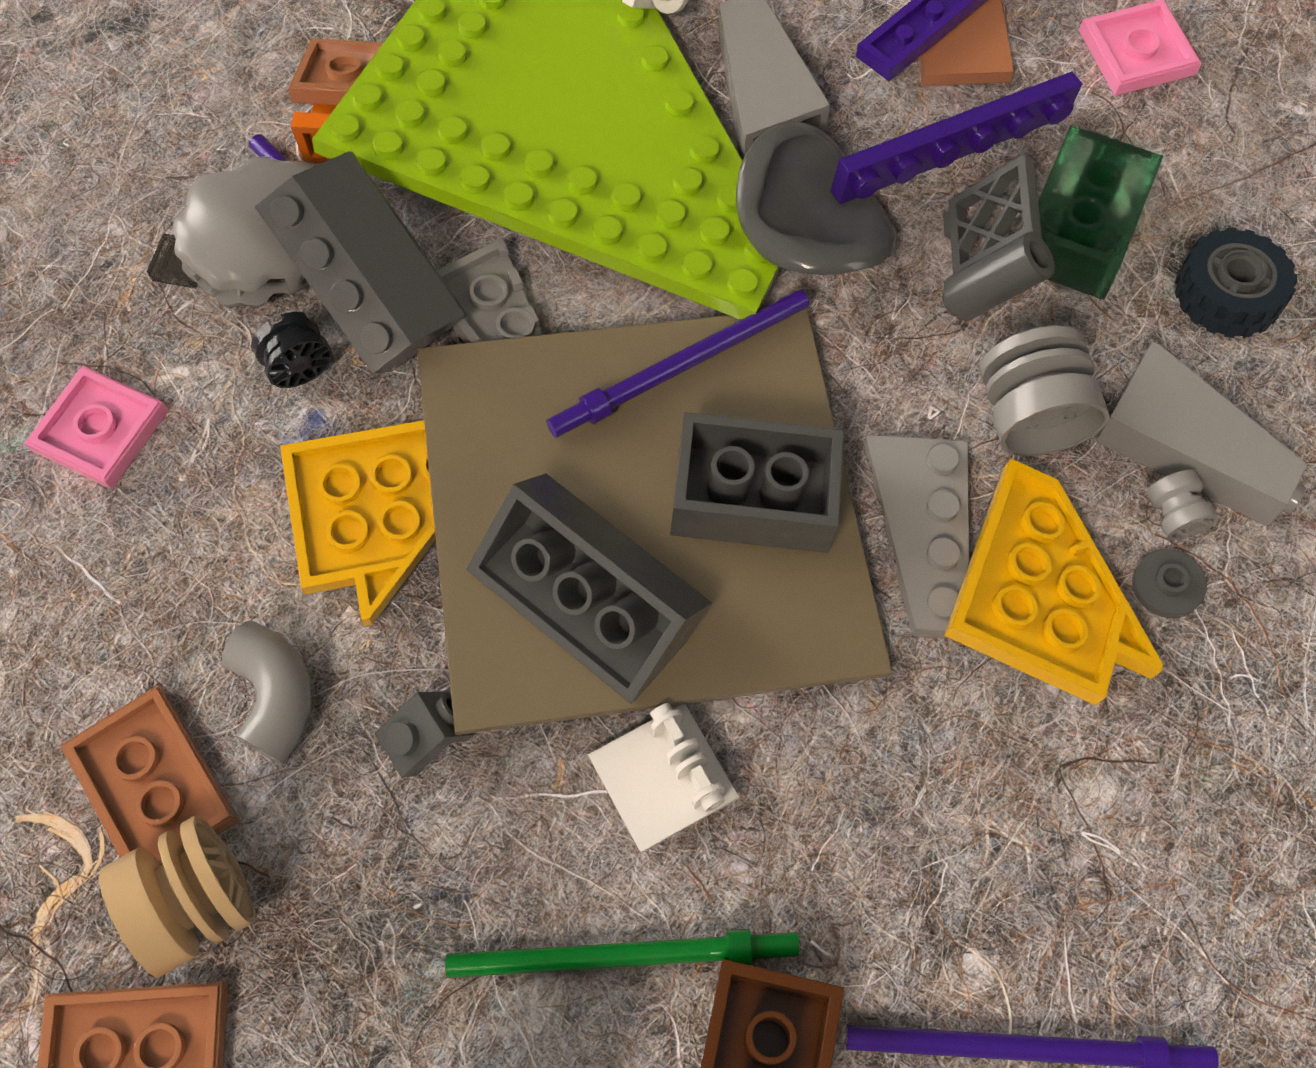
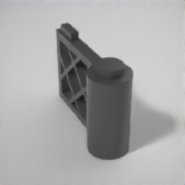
(1002, 264)

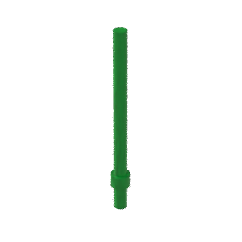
(736, 947)

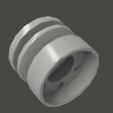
(1043, 391)

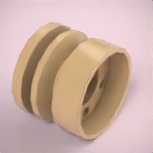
(162, 903)

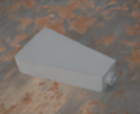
(765, 73)
(1182, 423)

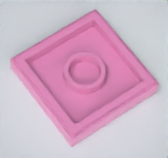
(1139, 47)
(97, 427)

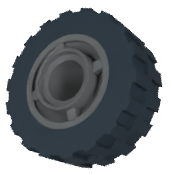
(1235, 282)

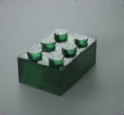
(1093, 207)

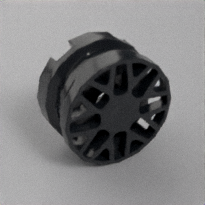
(291, 349)

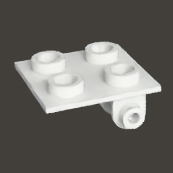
(663, 776)

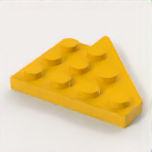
(360, 511)
(1045, 594)

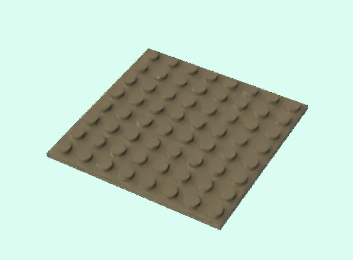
(774, 613)

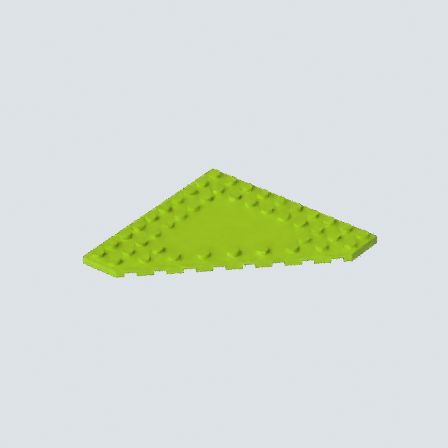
(564, 130)

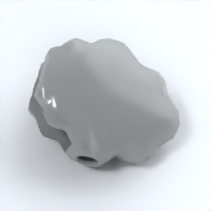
(228, 242)

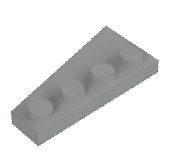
(490, 296)
(926, 520)

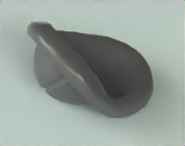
(793, 214)

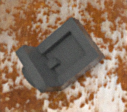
(419, 732)

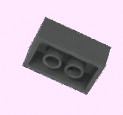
(758, 482)

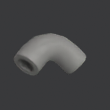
(280, 688)

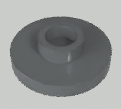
(1169, 583)

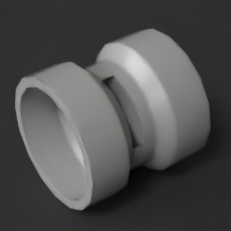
(1182, 505)

